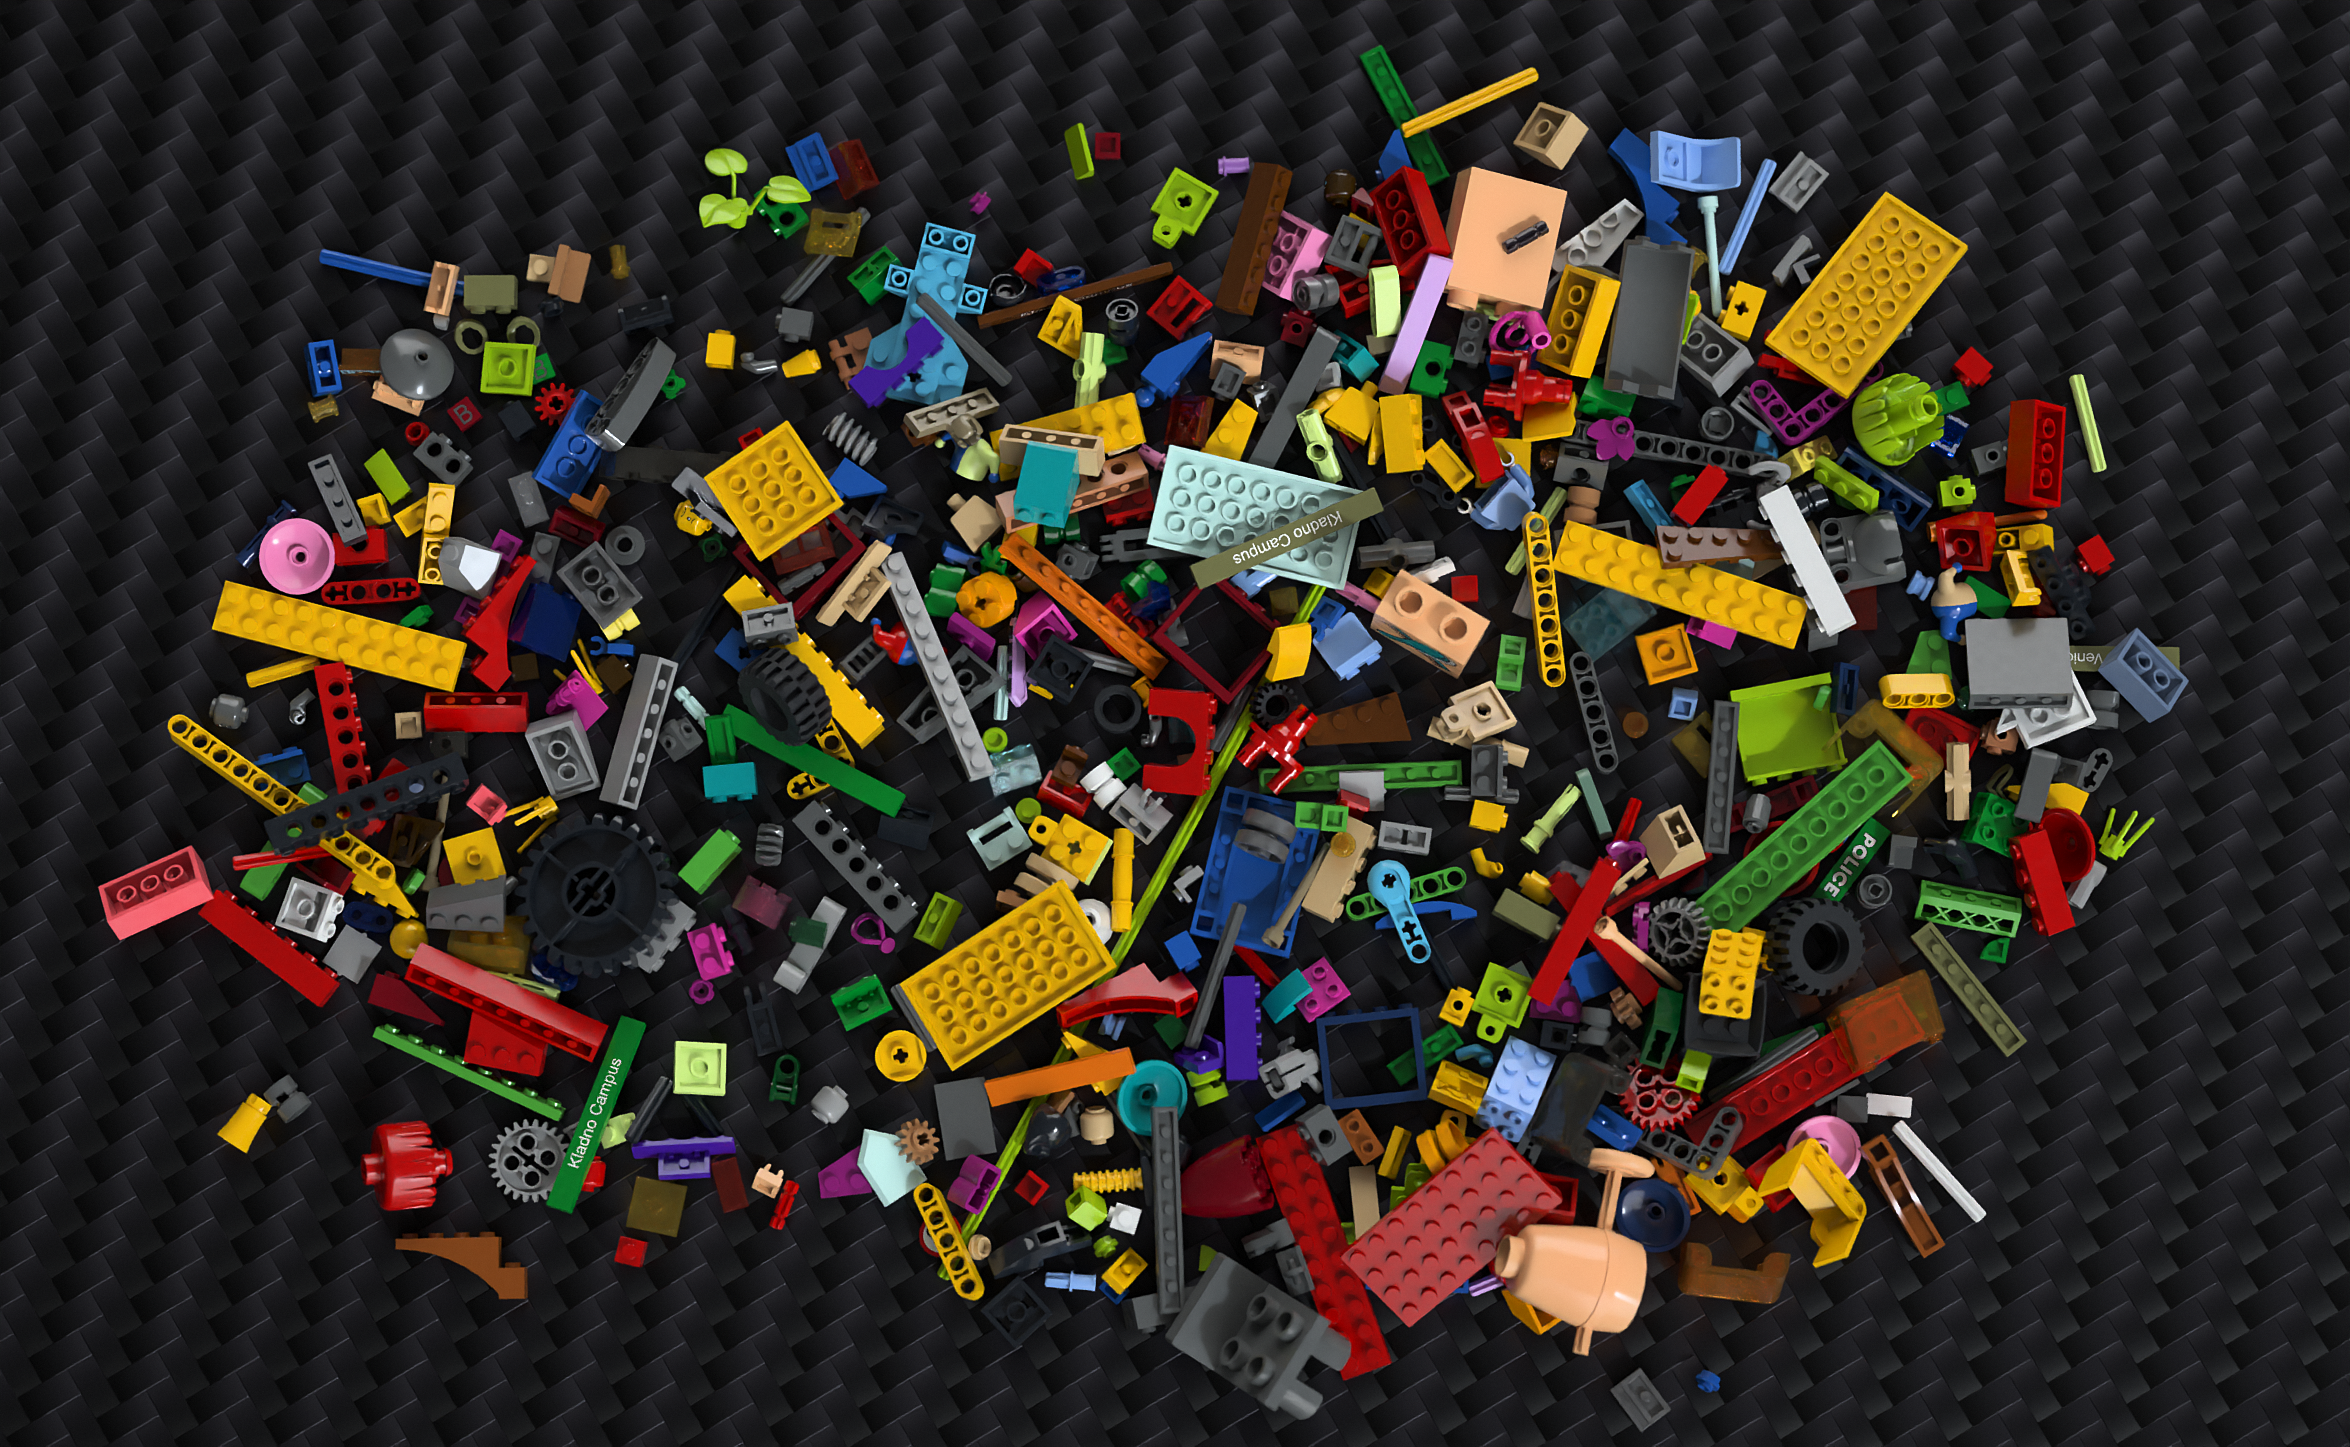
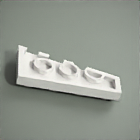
(1600, 239)

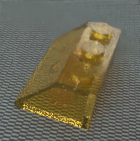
(493, 950)

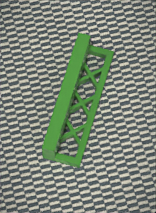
(1970, 904)

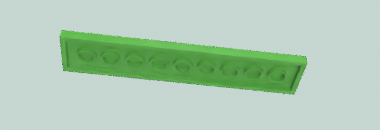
(1804, 840)

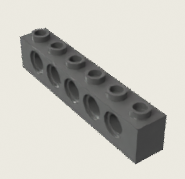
(807, 822)

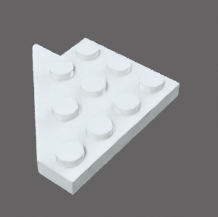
(2046, 724)

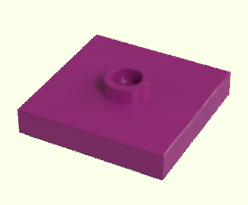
(971, 636)

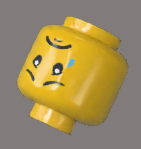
(689, 521)

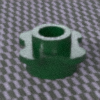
(705, 545)

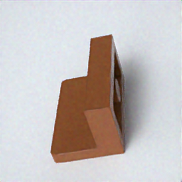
(593, 507)

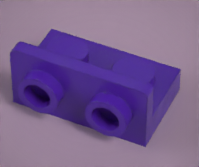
(1204, 1059)

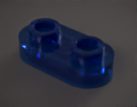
(1061, 280)
(368, 917)
(554, 975)

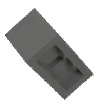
(440, 463)

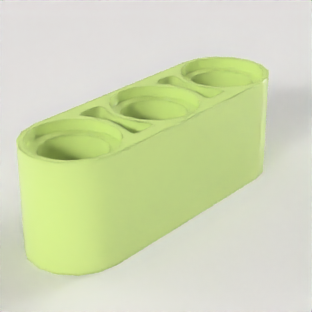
(1384, 301)

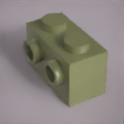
(490, 293)

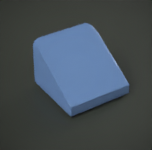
(1683, 703)

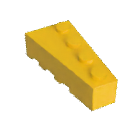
(1232, 433)

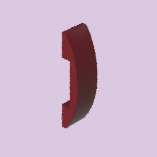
(1781, 799)

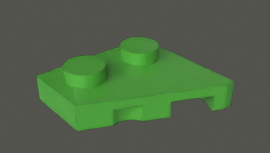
(1930, 655)

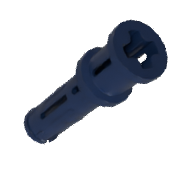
(252, 549)

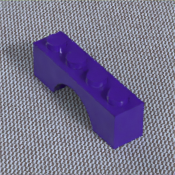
(873, 384)

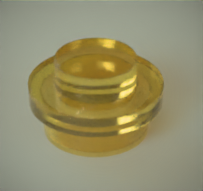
(1343, 845)

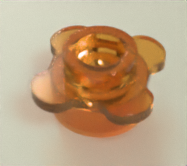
(1548, 457)

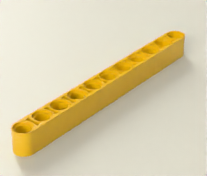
(274, 792)

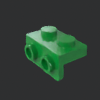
(861, 1002)

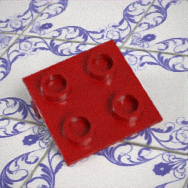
(1121, 607)

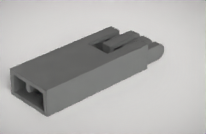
(1125, 553)

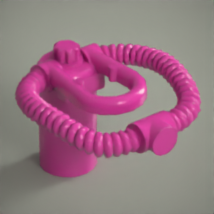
(1531, 322)

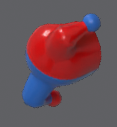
(896, 643)

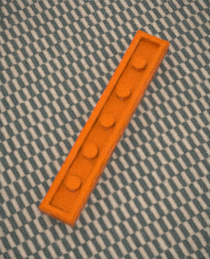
(1060, 1076)

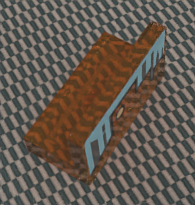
(360, 362)

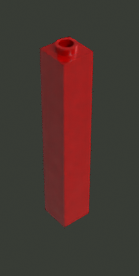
(1574, 930)
(1623, 965)

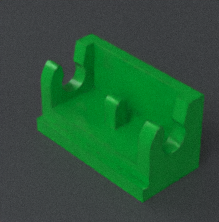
(871, 276)

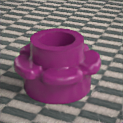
(979, 202)
(695, 994)

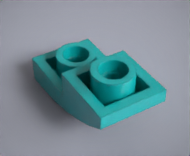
(1287, 993)

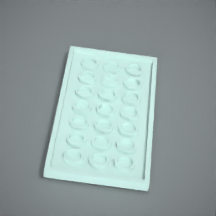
(1220, 502)

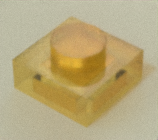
(1284, 601)

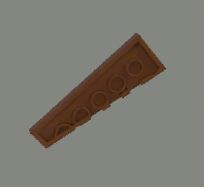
(1689, 545)

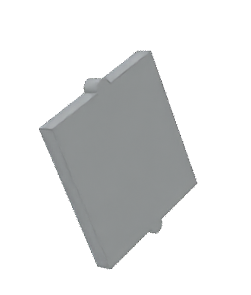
(1365, 783)
(352, 954)

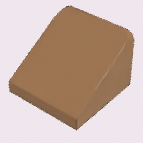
(1060, 1100)

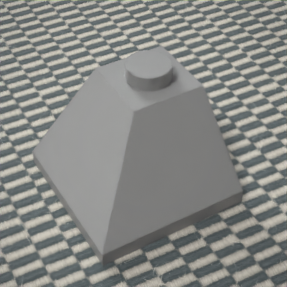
(468, 566)

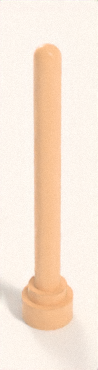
(1607, 929)

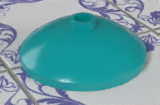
(1163, 1089)

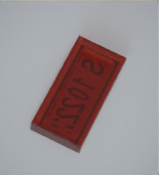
(730, 1185)

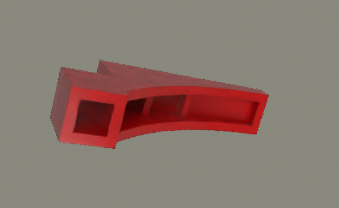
(490, 626)
(1131, 992)

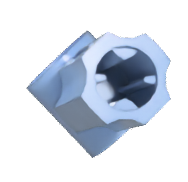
(1251, 581)

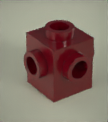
(1298, 326)

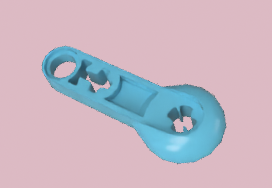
(1397, 902)

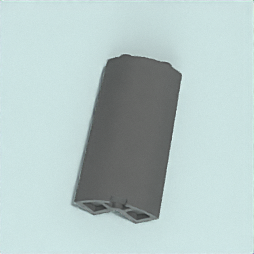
(1649, 318)

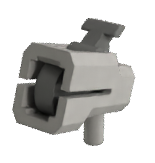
(1290, 1069)

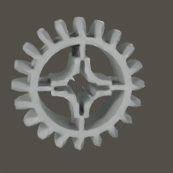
(1668, 946)

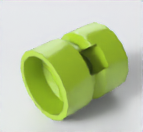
(1207, 1087)

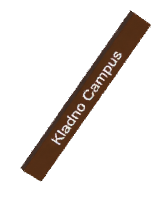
(1076, 294)

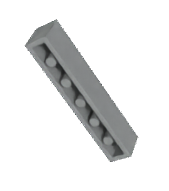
(638, 731)

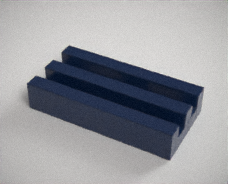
(1841, 688)

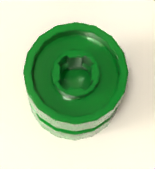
(1135, 584)

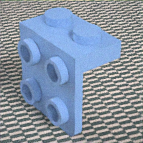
(1348, 647)

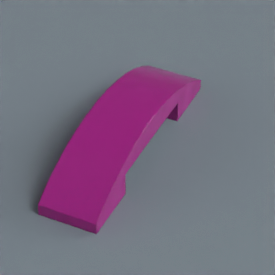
(509, 547)

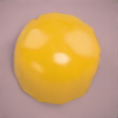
(407, 937)

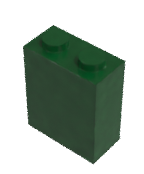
(1661, 1028)

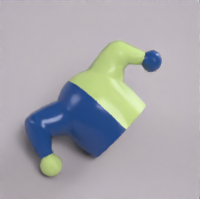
(974, 460)

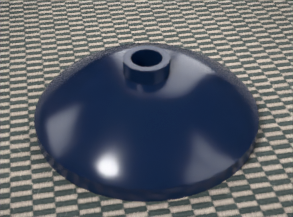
(1645, 1225)

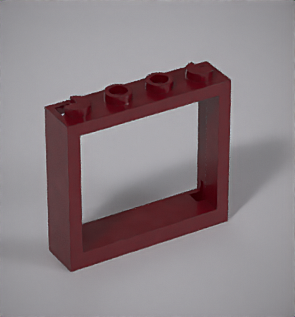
(824, 584)
(1254, 610)

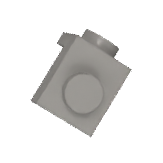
(1188, 877)

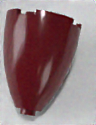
(1227, 1182)

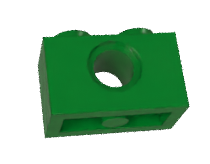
(1421, 381)

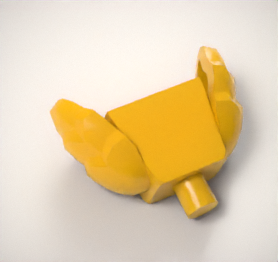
(1354, 415)

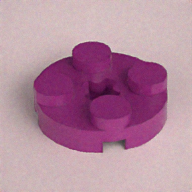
(1641, 925)

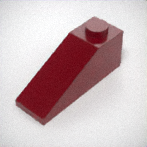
(399, 997)

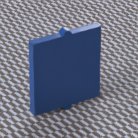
(1591, 977)

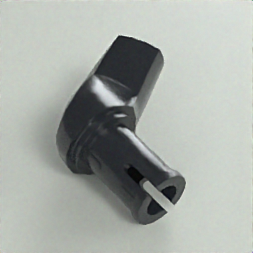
(1956, 853)

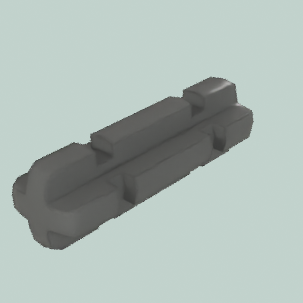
(800, 577)

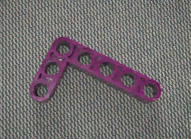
(1798, 420)

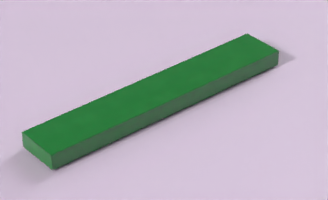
(1401, 111)

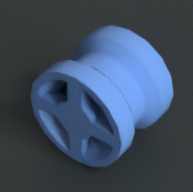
(1920, 585)
(1112, 1026)

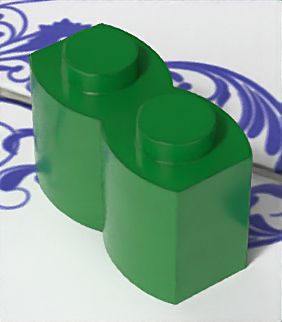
(945, 585)

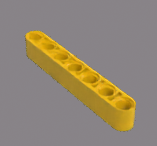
(1549, 610)

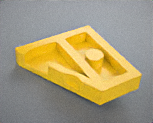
(1063, 327)

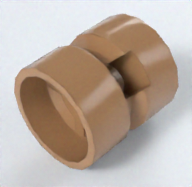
(1582, 505)

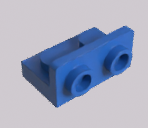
(287, 768)
(1614, 1129)

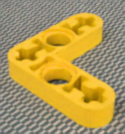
(838, 753)

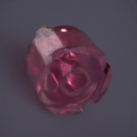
(761, 902)

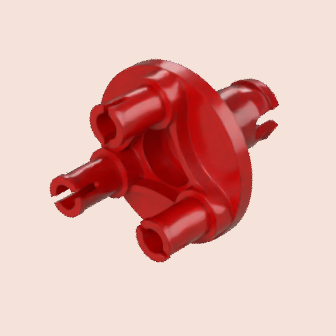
(1527, 387)
(1282, 743)

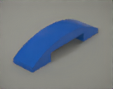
(1456, 911)

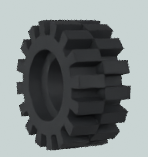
(1263, 695)

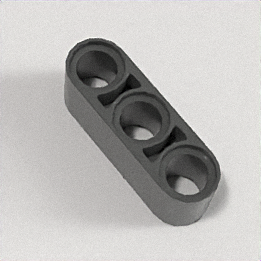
(2035, 785)

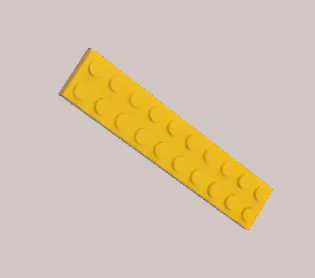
(1690, 590)
(339, 636)

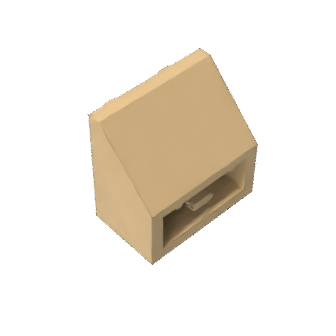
(1671, 842)

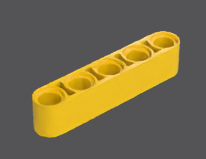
(940, 1233)

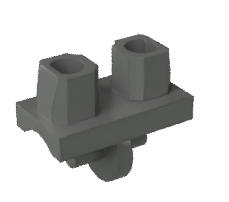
(1295, 1271)

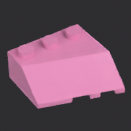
(1294, 254)

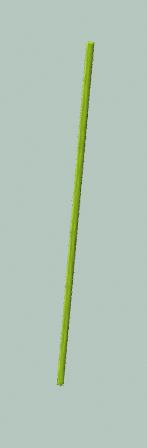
(1138, 917)

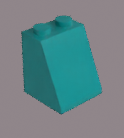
(1047, 484)

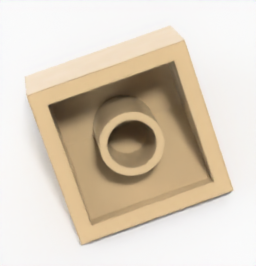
(1551, 135)

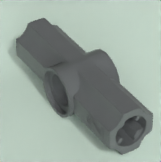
(1395, 554)

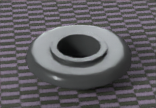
(633, 554)

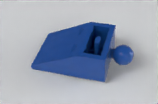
(1169, 367)

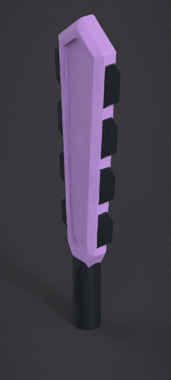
(1016, 666)

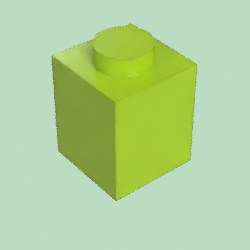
(1693, 1070)
(1086, 1208)

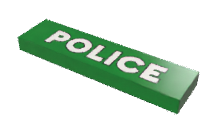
(1852, 861)

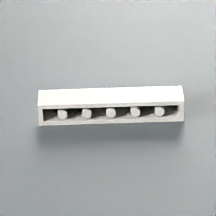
(1807, 560)

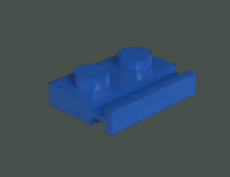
(812, 162)

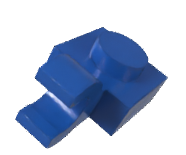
(957, 554)
(618, 648)

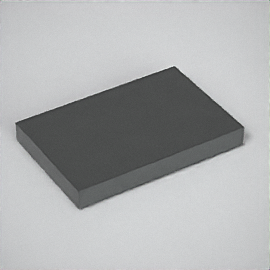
(965, 1118)

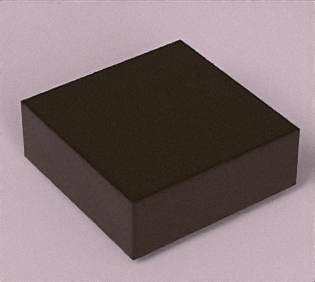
(525, 667)

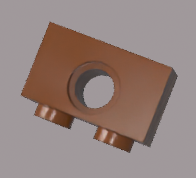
(1360, 1137)

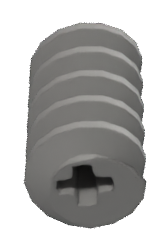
(851, 438)

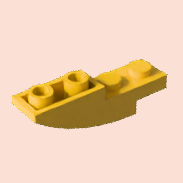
(434, 530)

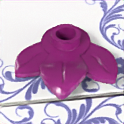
(1610, 441)
(1624, 854)

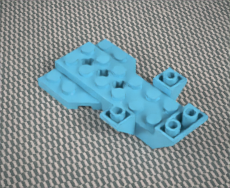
(941, 275)

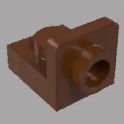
(1070, 766)

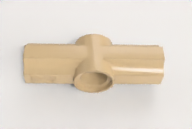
(1957, 780)

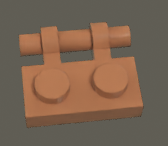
(858, 347)

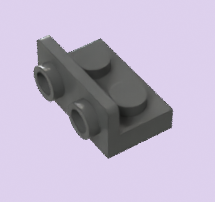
(770, 626)
(1487, 770)

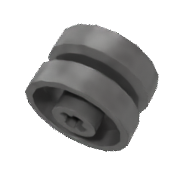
(1265, 836)

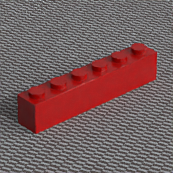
(269, 948)

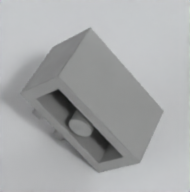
(1141, 813)

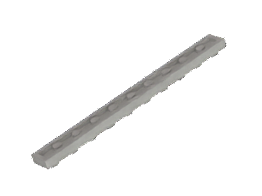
(936, 668)

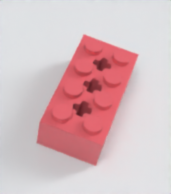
(155, 892)

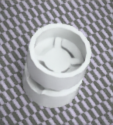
(1103, 785)

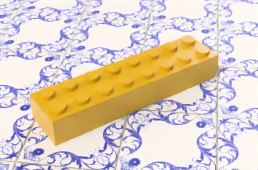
(847, 705)

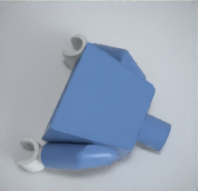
(1504, 501)

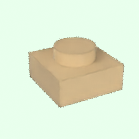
(540, 268)
(409, 725)

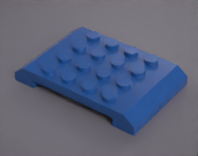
(1249, 880)

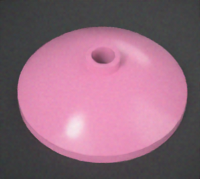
(280, 552)
(1836, 1138)

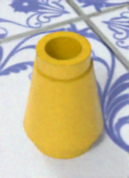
(802, 364)

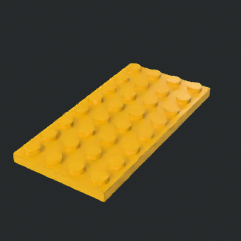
(1866, 295)
(1008, 974)

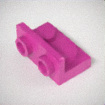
(710, 951)

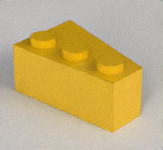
(1402, 432)

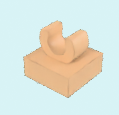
(768, 1182)

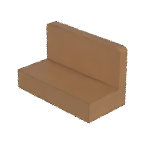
(569, 274)

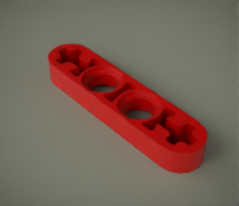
(371, 595)

